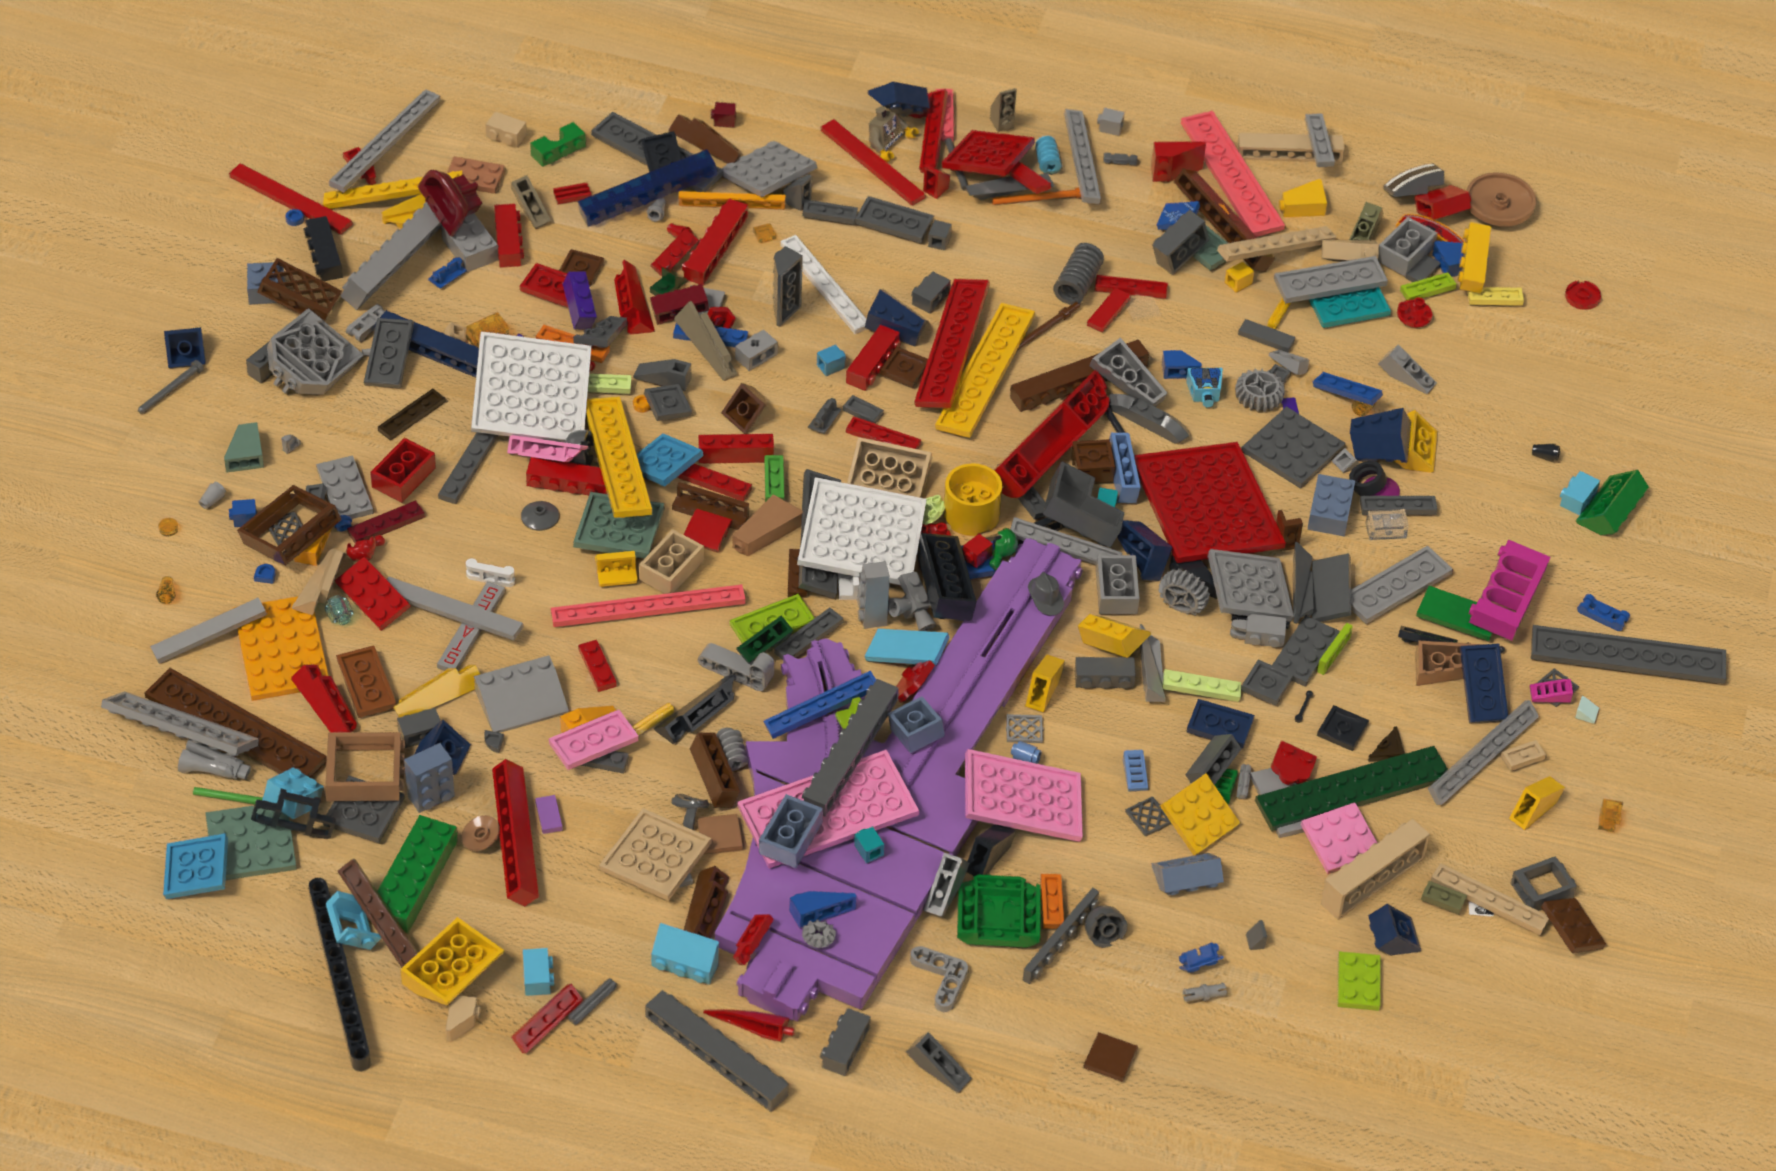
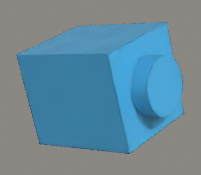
(831, 360)

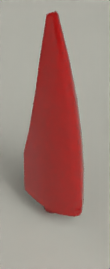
(759, 1023)

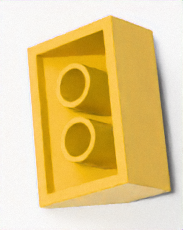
(1421, 445)
(1111, 635)

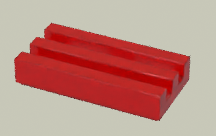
(571, 193)

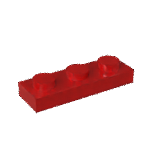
(674, 252)
(597, 665)

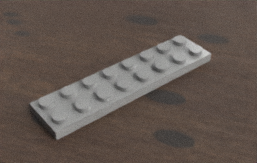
(180, 723)

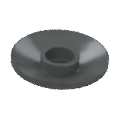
(540, 515)

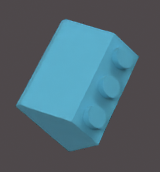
(685, 954)

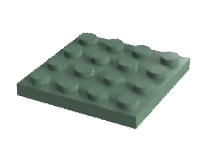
(607, 534)
(252, 846)

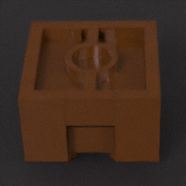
(1094, 458)

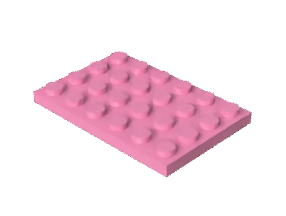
(1023, 795)

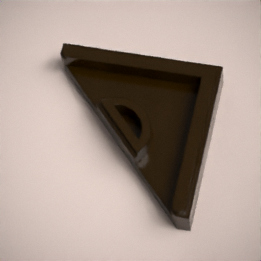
(1388, 747)

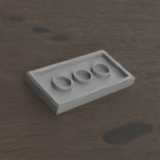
(1268, 781)

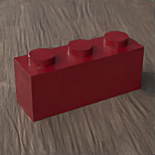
(668, 305)

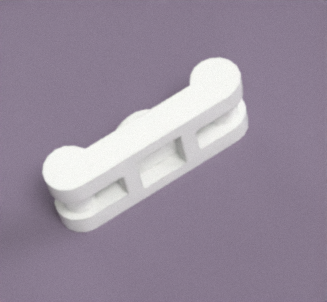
(490, 573)

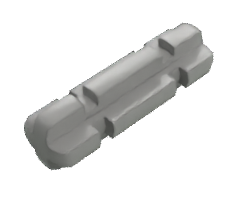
(1243, 783)

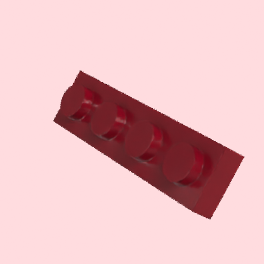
(386, 522)

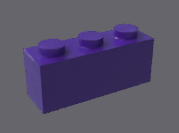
(579, 300)

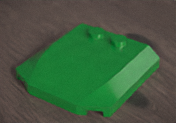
(999, 911)

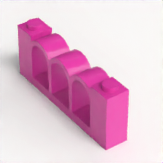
(1499, 619)

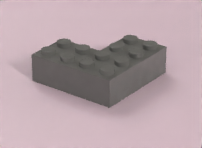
(1073, 506)

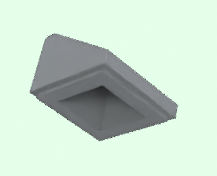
(1345, 461)

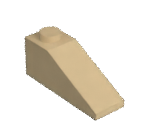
(1349, 249)

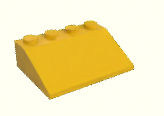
(449, 963)

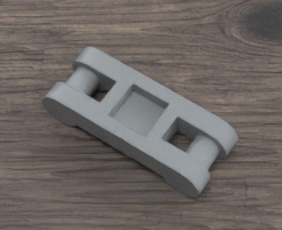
(365, 322)

